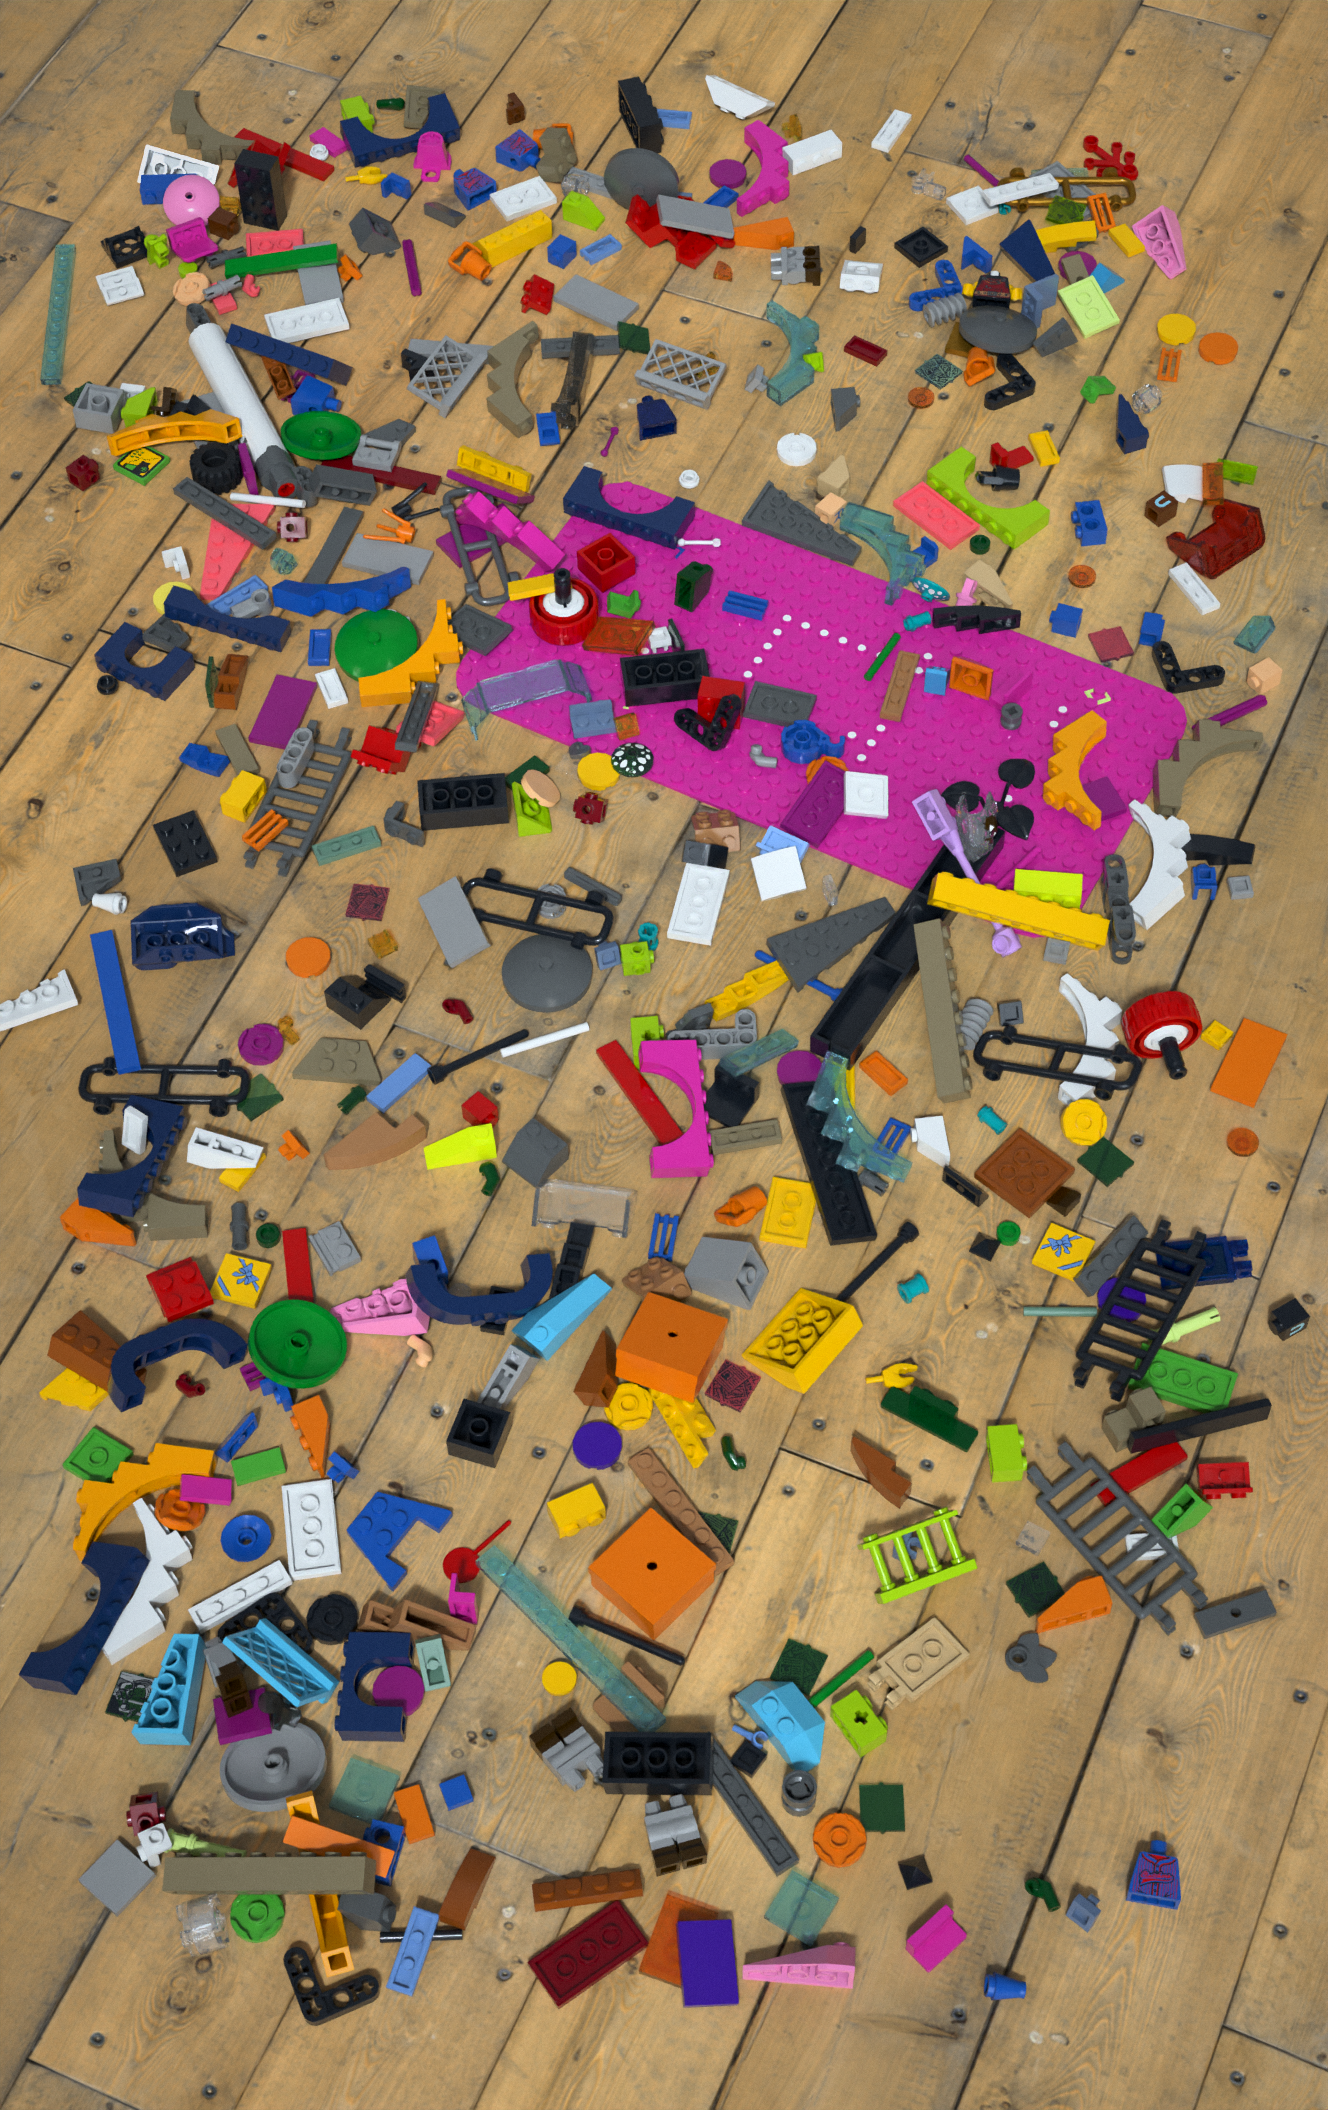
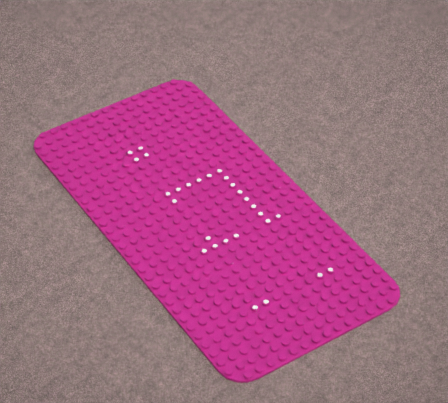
(821, 640)

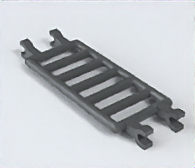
(288, 851)
(1153, 1607)

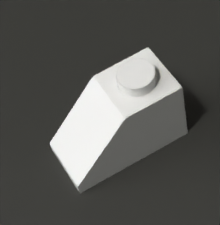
(931, 1139)

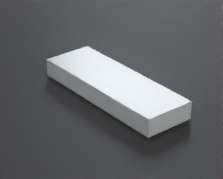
(891, 131)
(1194, 588)

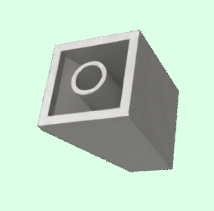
(727, 1271)

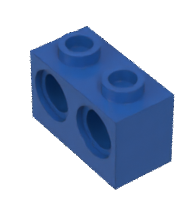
(1089, 523)
(396, 1842)

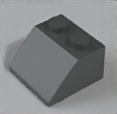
(373, 233)
(535, 1153)

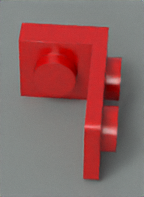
(1011, 459)

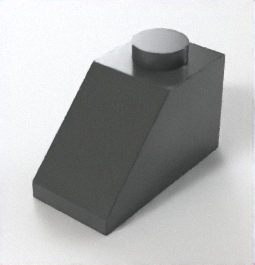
(843, 406)
(369, 1911)

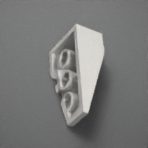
(165, 162)

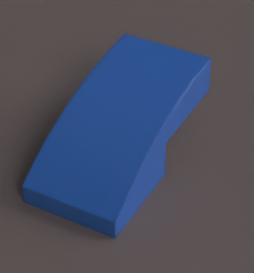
(547, 429)
(202, 760)

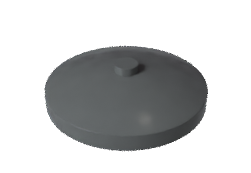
(640, 173)
(997, 329)
(546, 974)

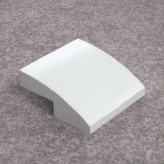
(119, 285)
(1183, 482)
(778, 873)

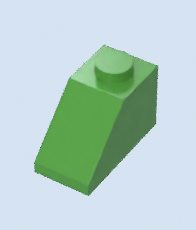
(1182, 1512)

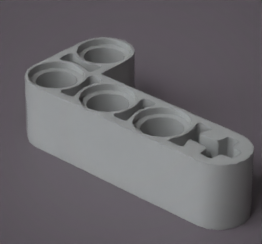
(712, 1039)

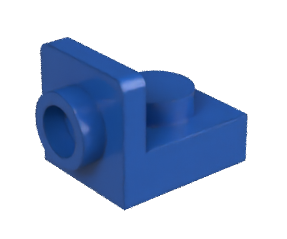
(395, 184)
(929, 549)
(280, 1393)

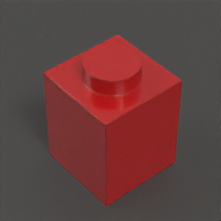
(480, 1110)

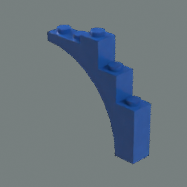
(341, 597)

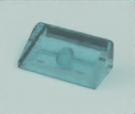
(1255, 633)

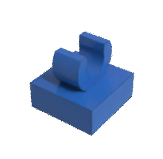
(341, 1468)

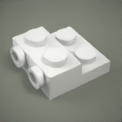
(861, 276)

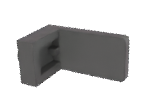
(394, 827)

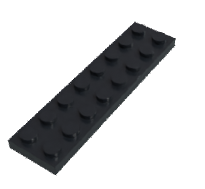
(833, 1186)

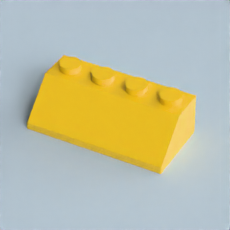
(515, 238)

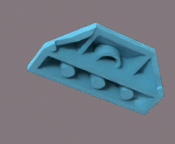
(787, 1720)

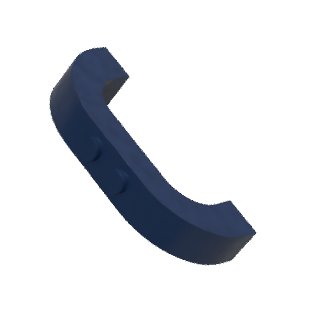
(478, 1310)
(187, 1334)

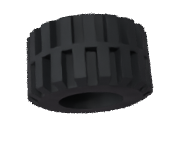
(216, 467)

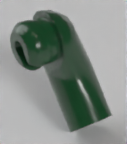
(492, 1178)

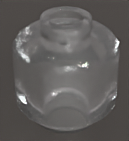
(575, 183)
(1146, 398)

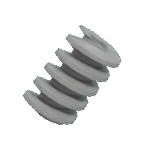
(942, 308)
(975, 1019)

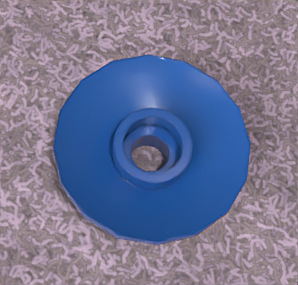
(245, 1528)

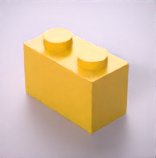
(243, 796)
(576, 1511)

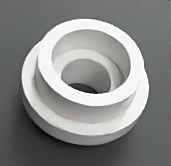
(319, 151)
(689, 479)

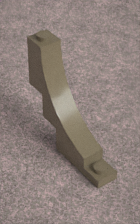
(507, 360)

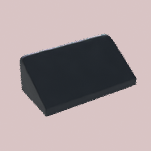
(964, 1186)

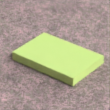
(1088, 307)

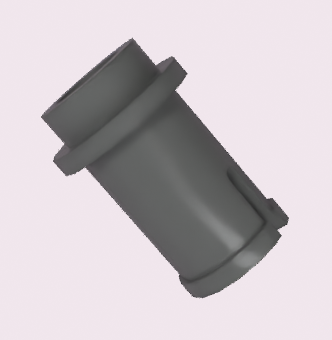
(873, 1182)

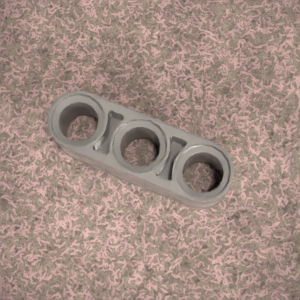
(295, 757)

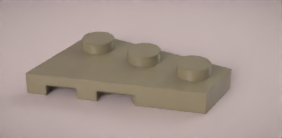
(417, 105)

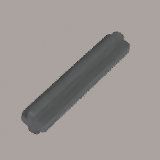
(592, 885)

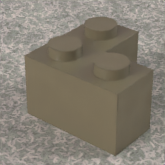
(558, 155)
(1141, 1412)

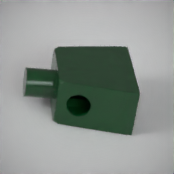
(692, 585)

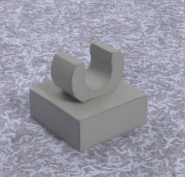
(756, 380)

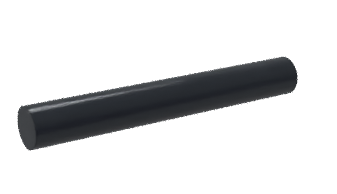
(439, 1935)

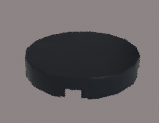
(332, 1619)

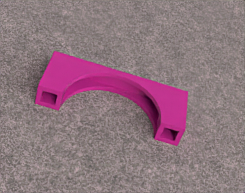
(680, 1063)

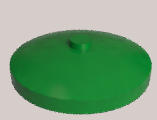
(320, 435)
(375, 643)
(297, 1344)

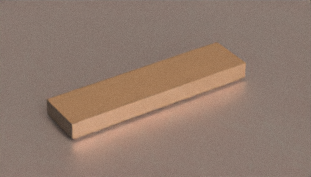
(899, 686)

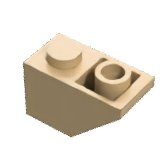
(835, 478)

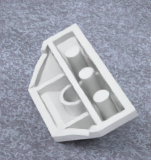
(736, 98)

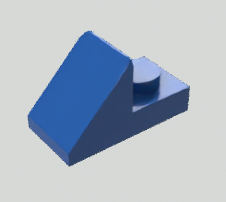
(975, 255)

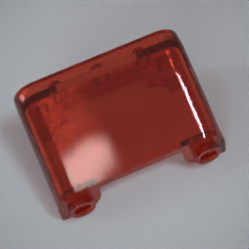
(1223, 544)

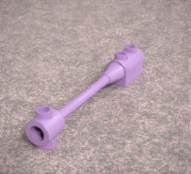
(943, 826)

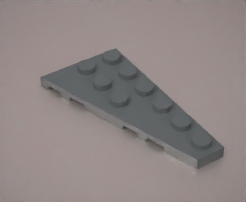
(794, 523)
(823, 943)

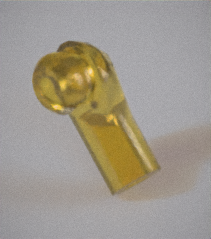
(285, 1029)

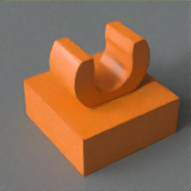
(349, 269)
(292, 1147)

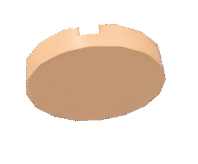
(190, 288)
(540, 787)

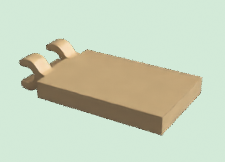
(918, 1663)

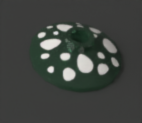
(632, 759)

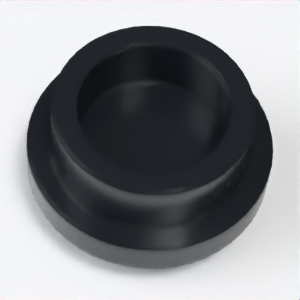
(107, 685)

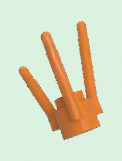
(403, 533)

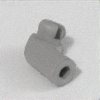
(760, 759)

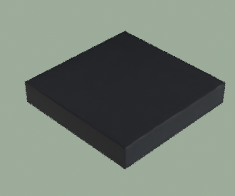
(921, 247)

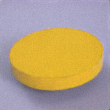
(559, 1678)

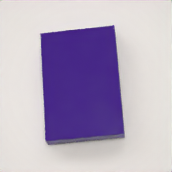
(707, 1963)

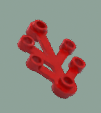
(1129, 170)

